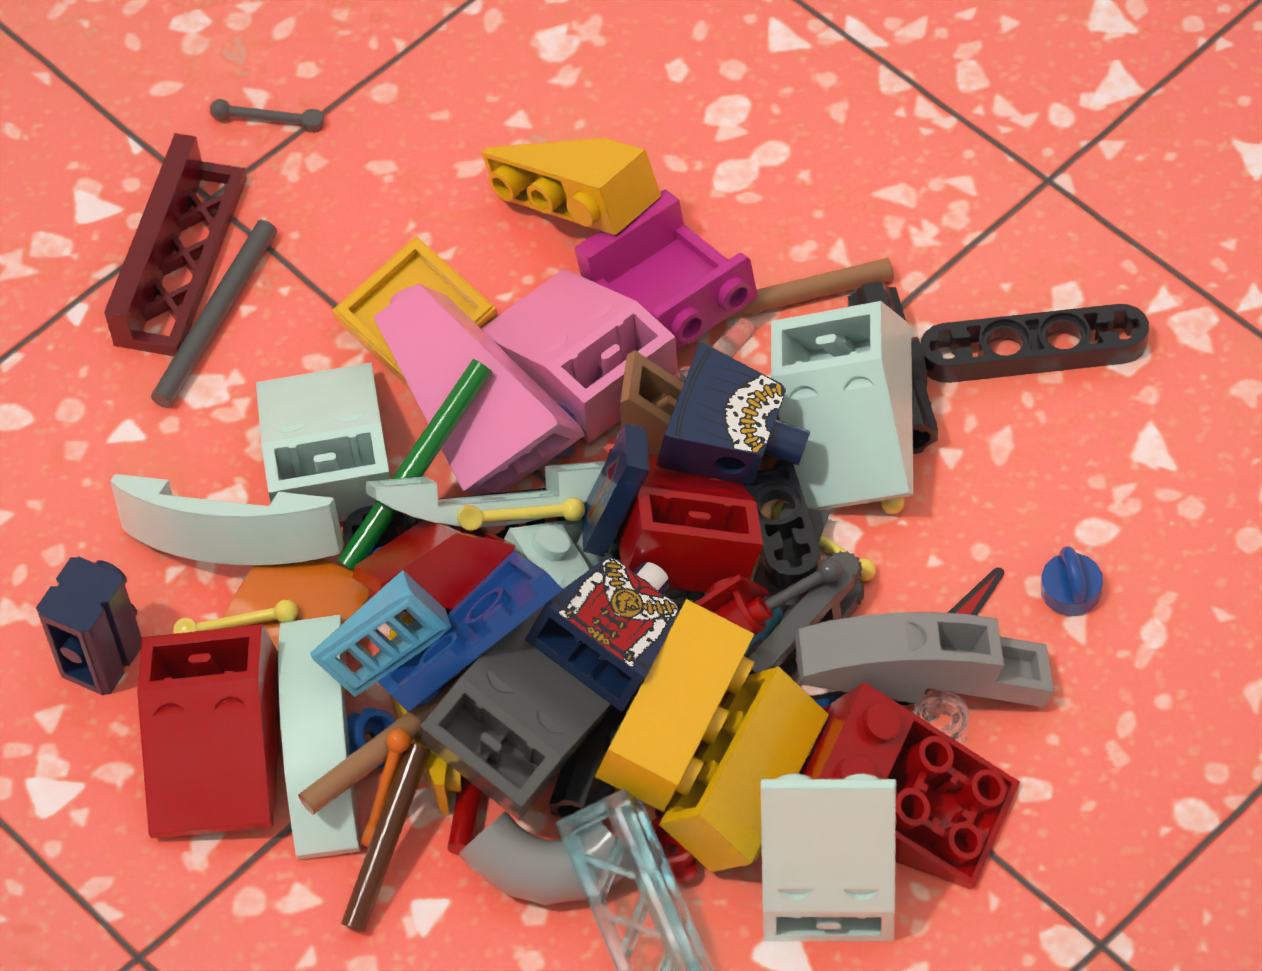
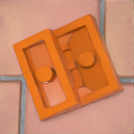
(313, 585)

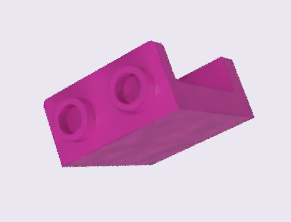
(669, 271)

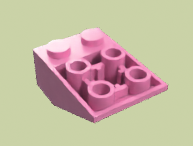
(577, 342)

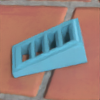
(398, 594)

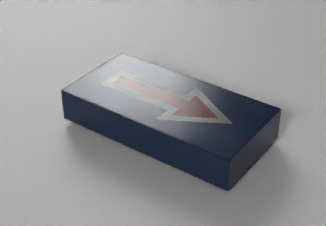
(615, 489)

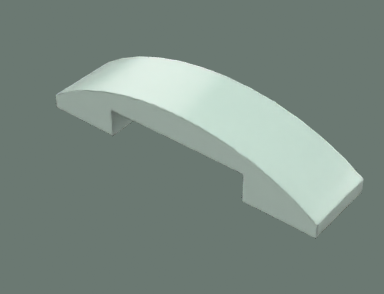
(420, 496)
(227, 532)
(314, 739)

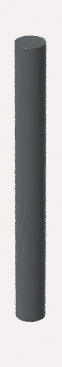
(213, 314)

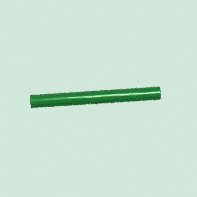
(418, 460)

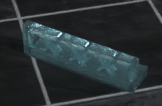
(654, 879)

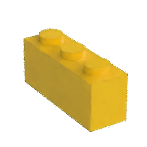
(678, 707)
(763, 737)

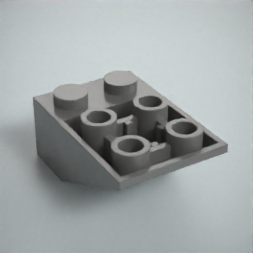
(513, 721)

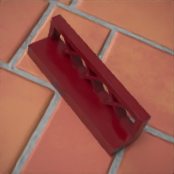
(158, 236)

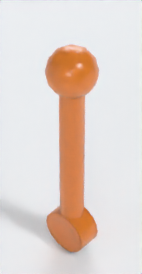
(398, 741)

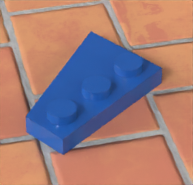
(477, 623)

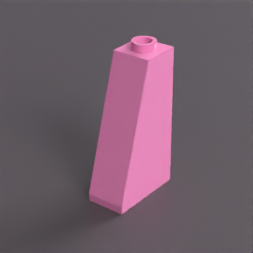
(511, 421)

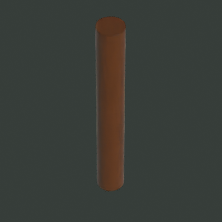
(385, 837)

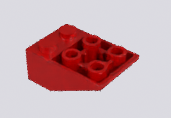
(691, 528)
(209, 730)
(945, 793)

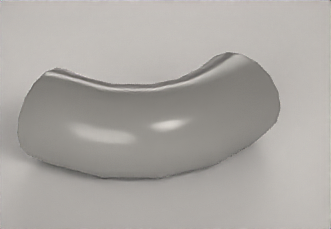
(532, 865)

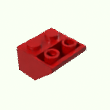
(439, 558)

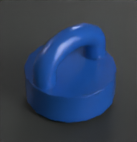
(1071, 583)

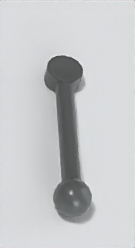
(311, 119)
(828, 571)

